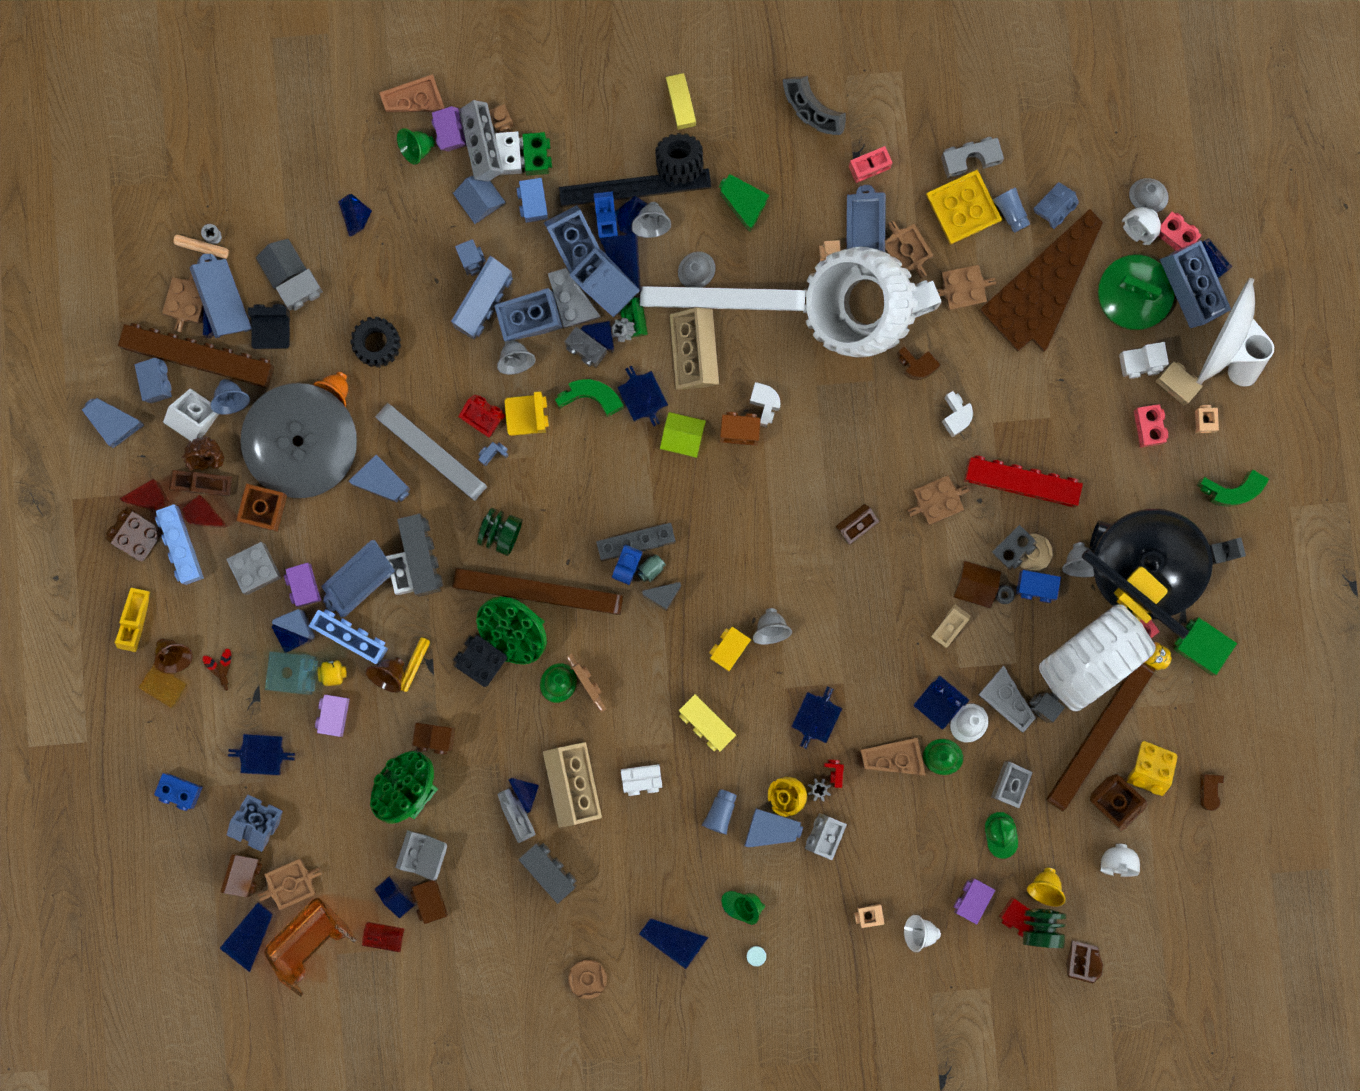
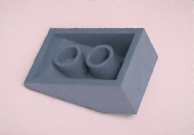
(571, 237)
(528, 315)

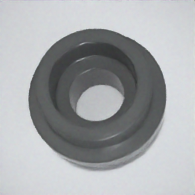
(1010, 592)

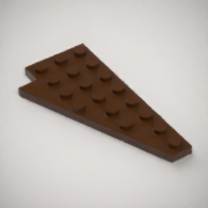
(1038, 295)

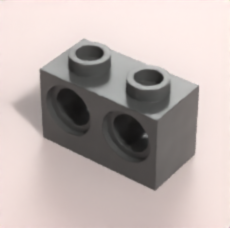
(1011, 544)

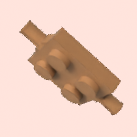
(908, 248)
(964, 287)
(183, 302)
(938, 500)
(592, 688)
(290, 884)

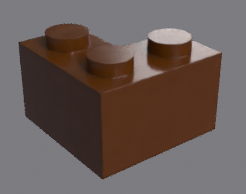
(433, 737)

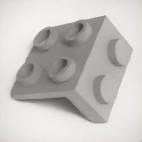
(421, 855)

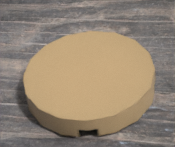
(1040, 557)

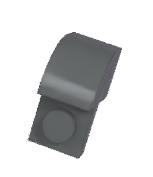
(1227, 550)

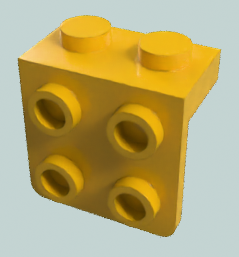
(526, 414)
(1148, 586)
(1153, 769)

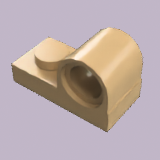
(951, 626)

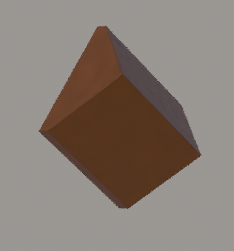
(977, 584)

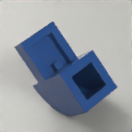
(605, 214)
(627, 565)

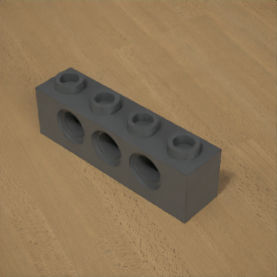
(640, 540)

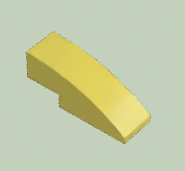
(681, 101)

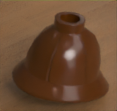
(171, 656)
(387, 674)

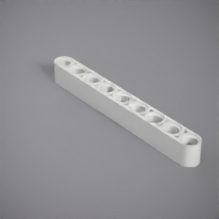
(723, 298)

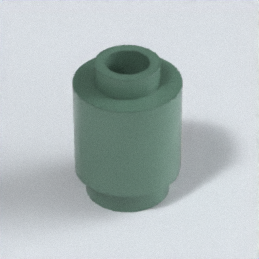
(651, 568)

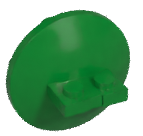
(1135, 292)
(512, 629)
(403, 788)

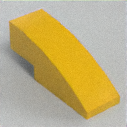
(132, 620)

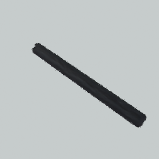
(1135, 594)

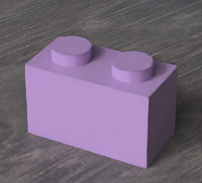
(332, 715)

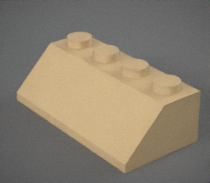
(694, 348)
(572, 784)

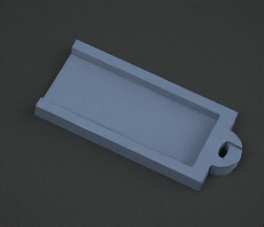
(866, 219)
(219, 296)
(357, 579)

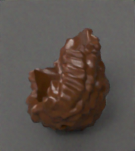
(202, 454)

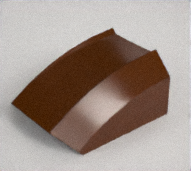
(1118, 801)

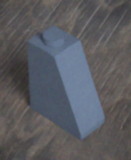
(111, 422)
(380, 480)
(771, 829)

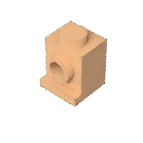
(828, 248)
(1212, 415)
(876, 918)

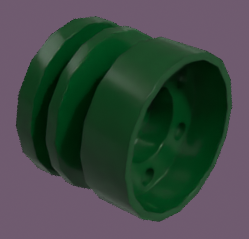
(499, 531)
(1044, 928)

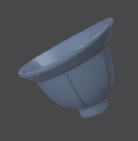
(228, 398)

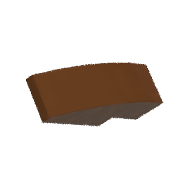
(200, 483)

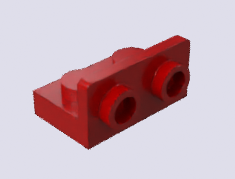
(481, 415)
(837, 776)

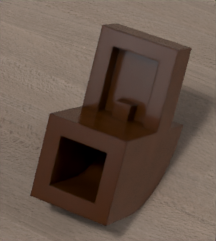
(919, 368)

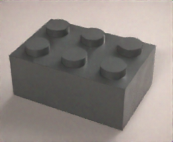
(548, 872)

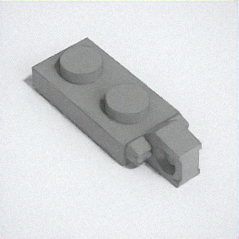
(516, 816)

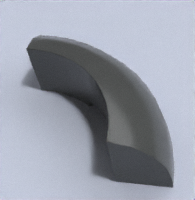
(810, 109)

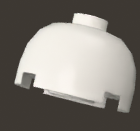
(1142, 225)
(1120, 861)

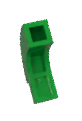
(594, 390)
(1249, 489)

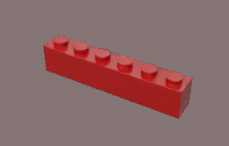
(1023, 482)

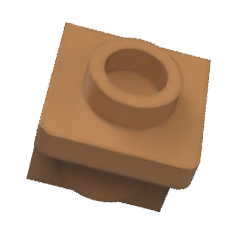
(501, 119)

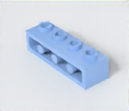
(179, 544)
(348, 637)

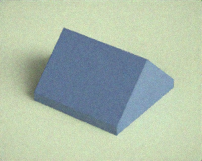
(478, 198)
(296, 622)

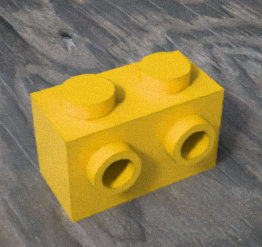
(729, 649)

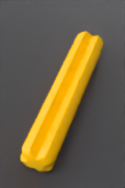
(414, 663)

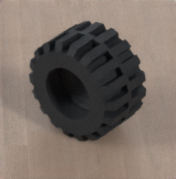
(682, 147)
(369, 327)

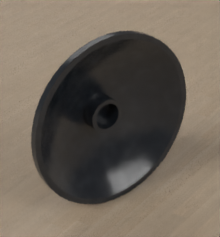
(1164, 545)

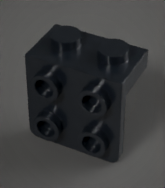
(269, 326)
(479, 660)

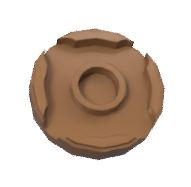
(587, 979)

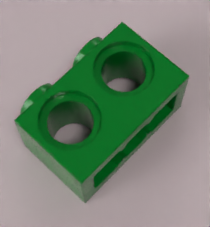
(532, 154)

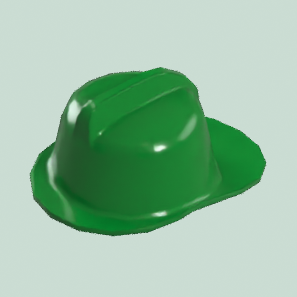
(1001, 835)
(742, 906)

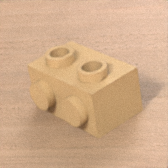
(1179, 383)

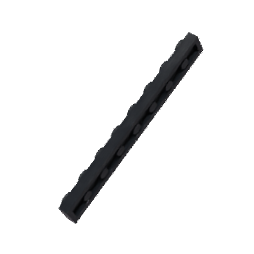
(630, 187)

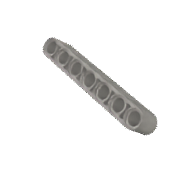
(431, 451)

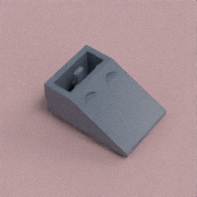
(604, 282)

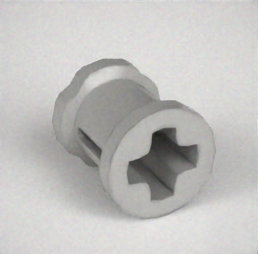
(213, 229)

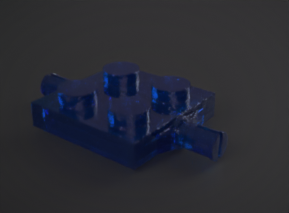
(642, 396)
(816, 717)
(261, 754)

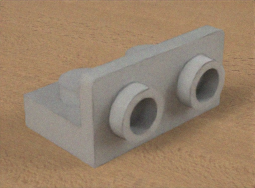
(825, 836)

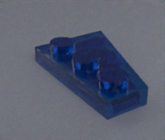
(625, 254)
(247, 937)
(673, 941)

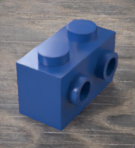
(1038, 585)
(177, 791)

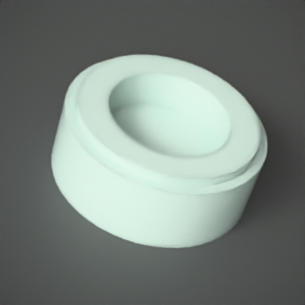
(756, 956)

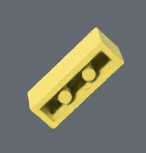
(706, 723)

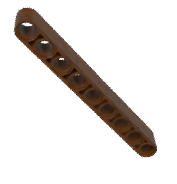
(537, 591)
(1099, 736)

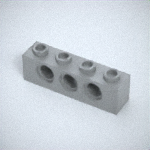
(480, 141)

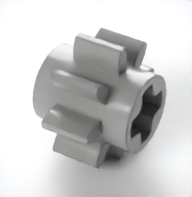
(623, 329)
(824, 792)

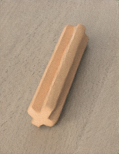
(200, 246)

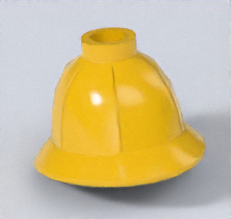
(1047, 888)

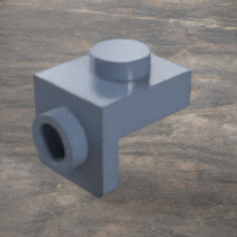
(487, 454)

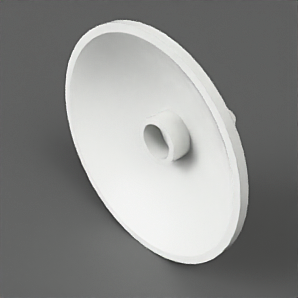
(1240, 344)

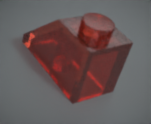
(147, 496)
(202, 514)

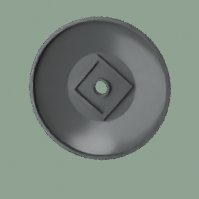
(319, 420)

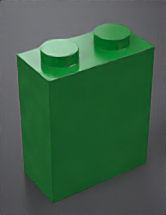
(1205, 646)

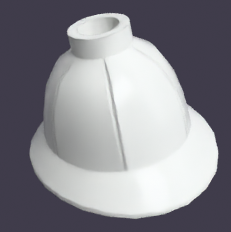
(969, 723)
(920, 933)

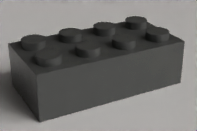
(419, 555)

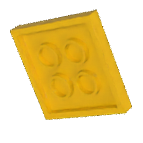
(963, 207)

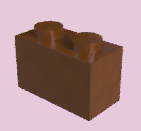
(429, 901)

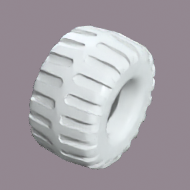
(829, 302)
(1097, 658)

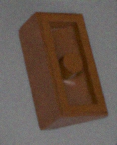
(857, 523)

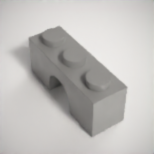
(987, 151)

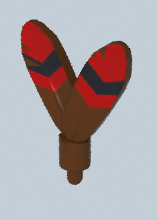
(221, 670)

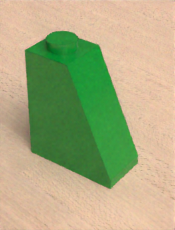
(743, 200)

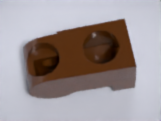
(1209, 791)

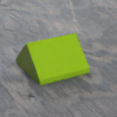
(682, 434)

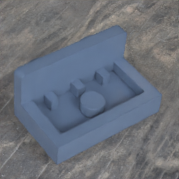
(1057, 205)

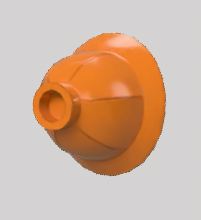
(336, 385)

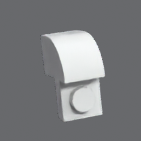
(767, 398)
(960, 418)

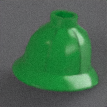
(414, 144)
(558, 683)
(943, 757)

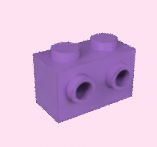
(448, 129)
(302, 585)
(974, 900)

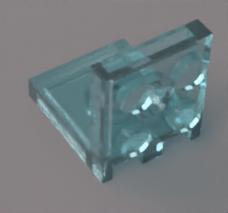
(302, 676)

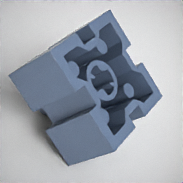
(254, 823)

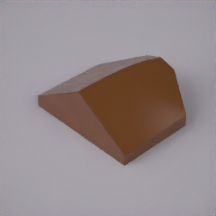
(1084, 962)

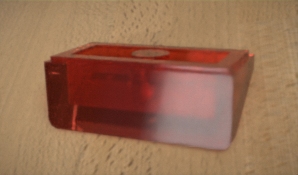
(383, 937)

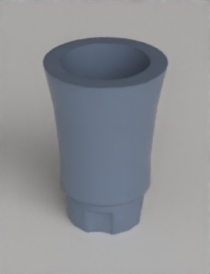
(1012, 209)
(720, 812)

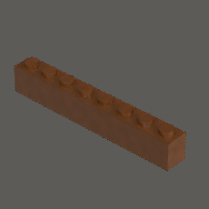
(196, 356)

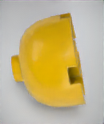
(787, 796)

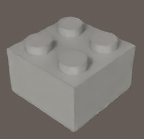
(254, 568)

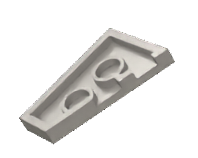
(571, 300)
(1006, 699)

